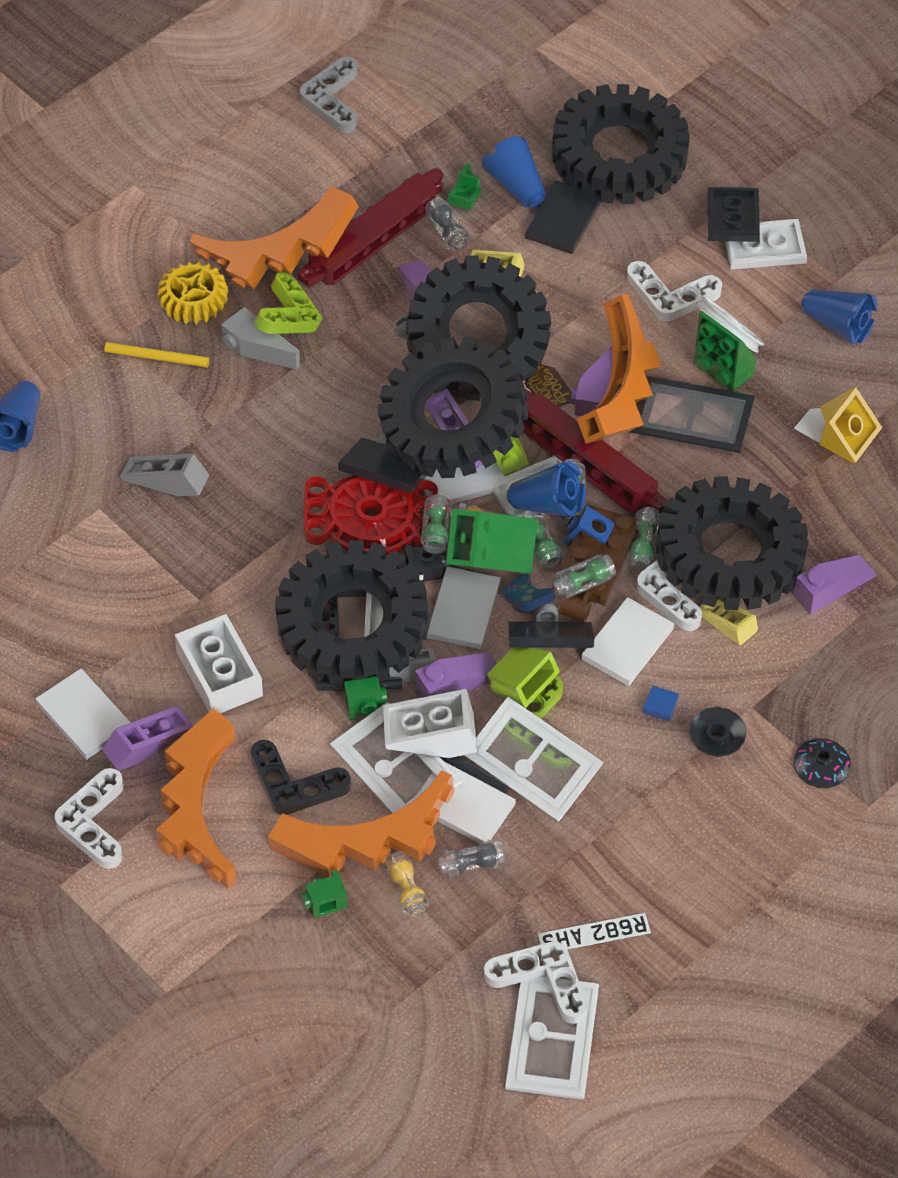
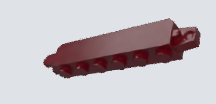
(374, 229)
(603, 464)

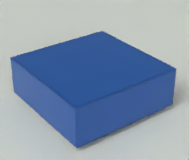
(661, 703)

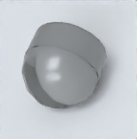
(400, 326)
(547, 613)

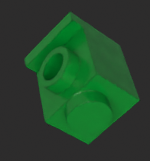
(364, 696)
(325, 895)

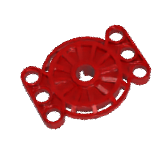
(346, 513)

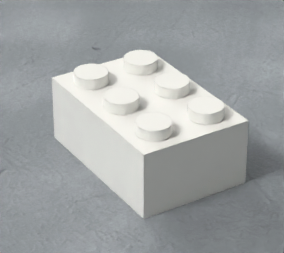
(218, 664)

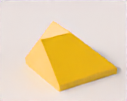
(848, 425)

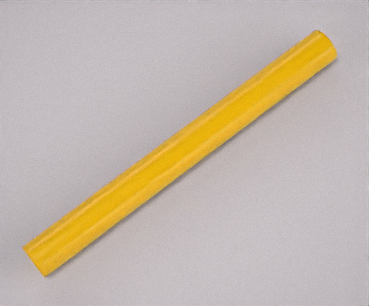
(155, 354)

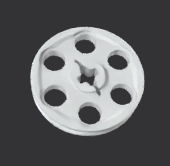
(729, 322)

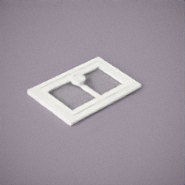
(534, 759)
(390, 774)
(546, 1050)

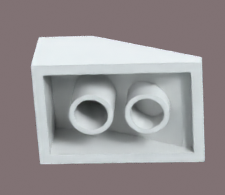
(432, 725)

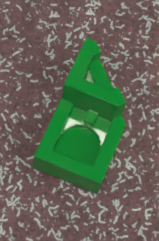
(466, 190)

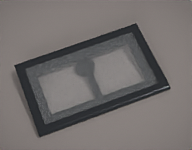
(695, 414)

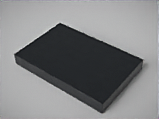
(733, 214)
(563, 217)
(379, 464)
(550, 634)

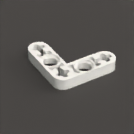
(670, 299)
(665, 588)
(82, 818)
(550, 968)

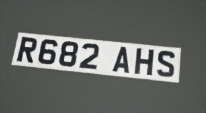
(598, 932)

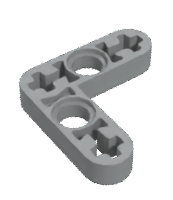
(324, 94)

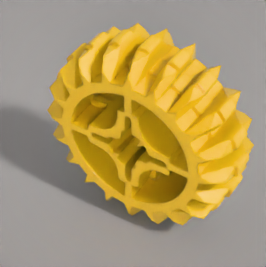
(191, 286)

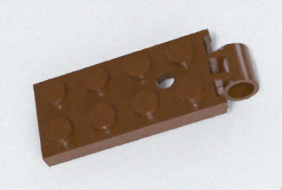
(585, 547)

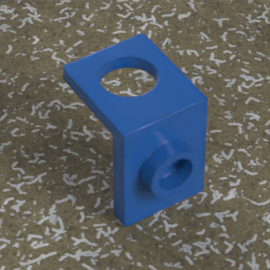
(584, 523)

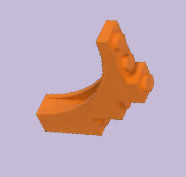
(282, 250)
(628, 383)
(191, 763)
(369, 843)

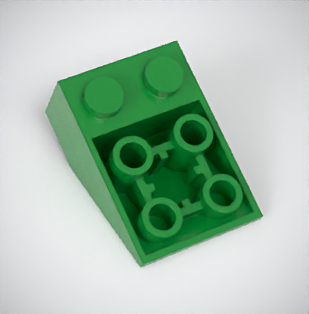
(722, 354)
(491, 541)

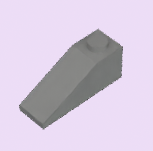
(248, 341)
(167, 473)

